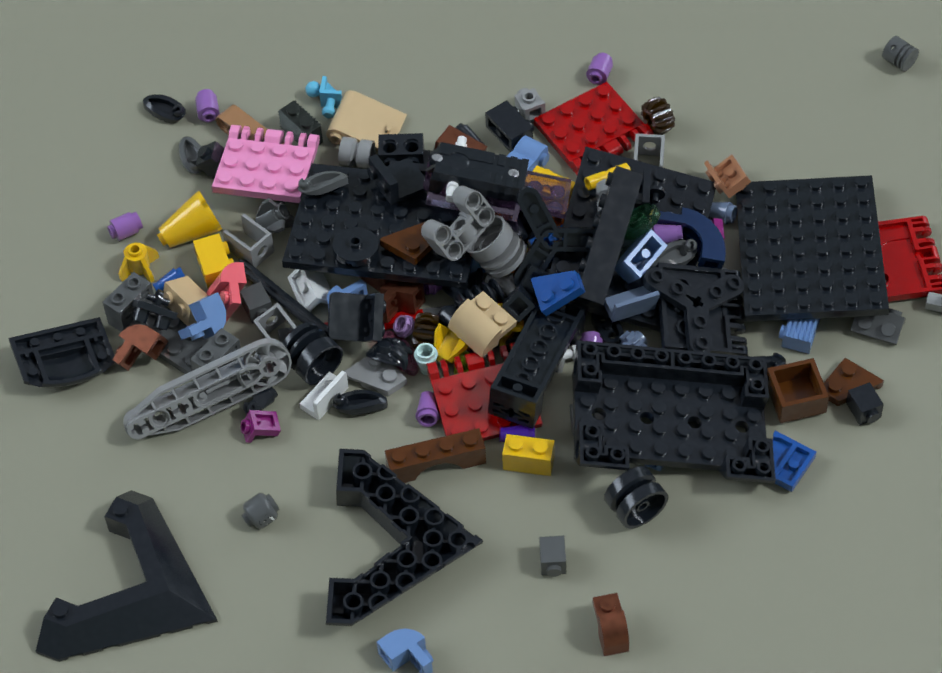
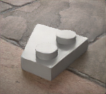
(377, 376)

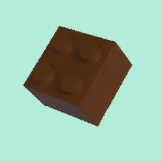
(797, 390)

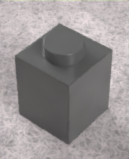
(255, 300)
(552, 555)

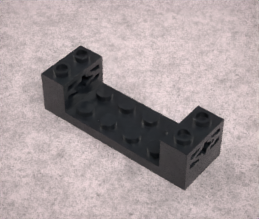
(533, 361)

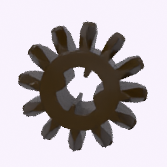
(658, 115)
(424, 328)

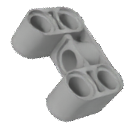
(465, 230)

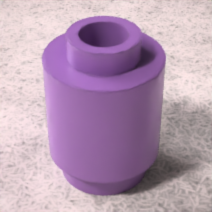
(599, 68)
(207, 105)
(125, 226)

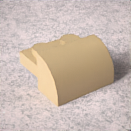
(481, 323)

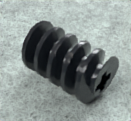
(492, 289)

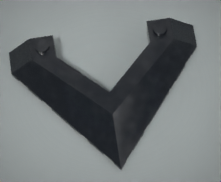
(425, 536)
(161, 605)

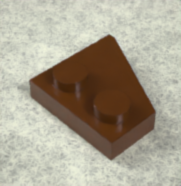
(407, 244)
(846, 377)

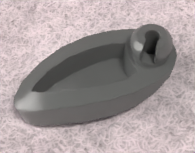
(188, 154)
(322, 182)
(678, 252)

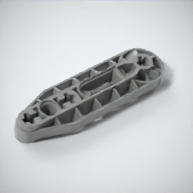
(210, 389)

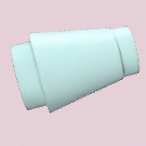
(425, 354)

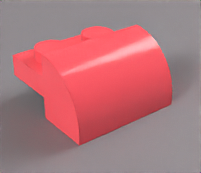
(229, 285)

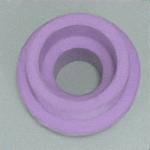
(404, 326)

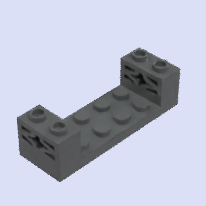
(182, 354)

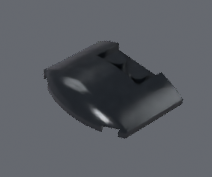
(63, 354)

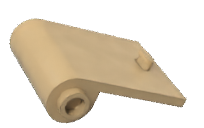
(363, 119)

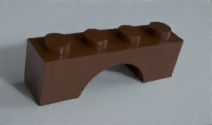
(462, 449)

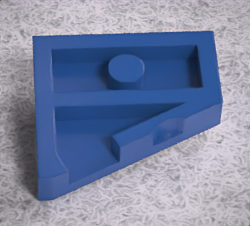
(557, 290)
(790, 460)

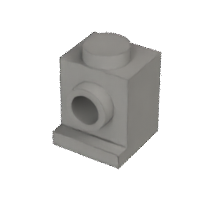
(529, 100)

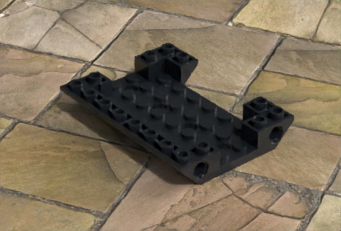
(671, 391)

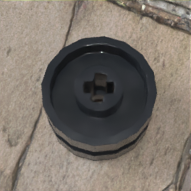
(636, 497)

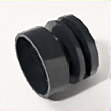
(312, 352)

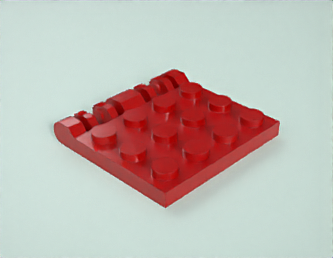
(591, 120)
(909, 258)
(465, 396)

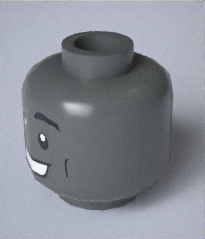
(260, 510)

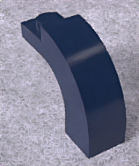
(701, 229)

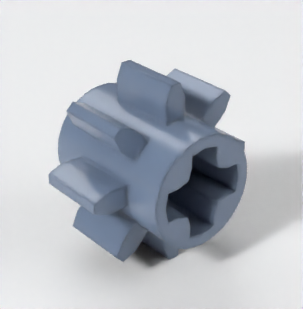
(633, 338)

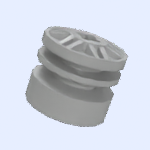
(498, 249)

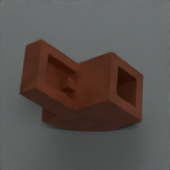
(402, 297)
(138, 339)
(611, 624)

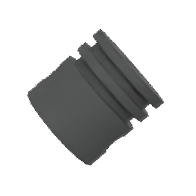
(902, 55)

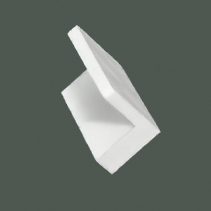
(309, 287)
(322, 395)

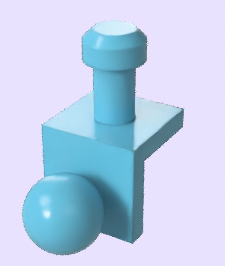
(329, 96)

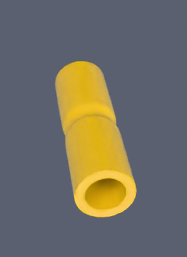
(592, 180)

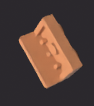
(727, 176)

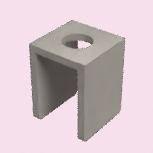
(658, 150)
(258, 234)
(281, 317)

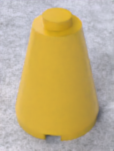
(189, 222)

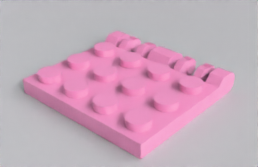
(264, 167)

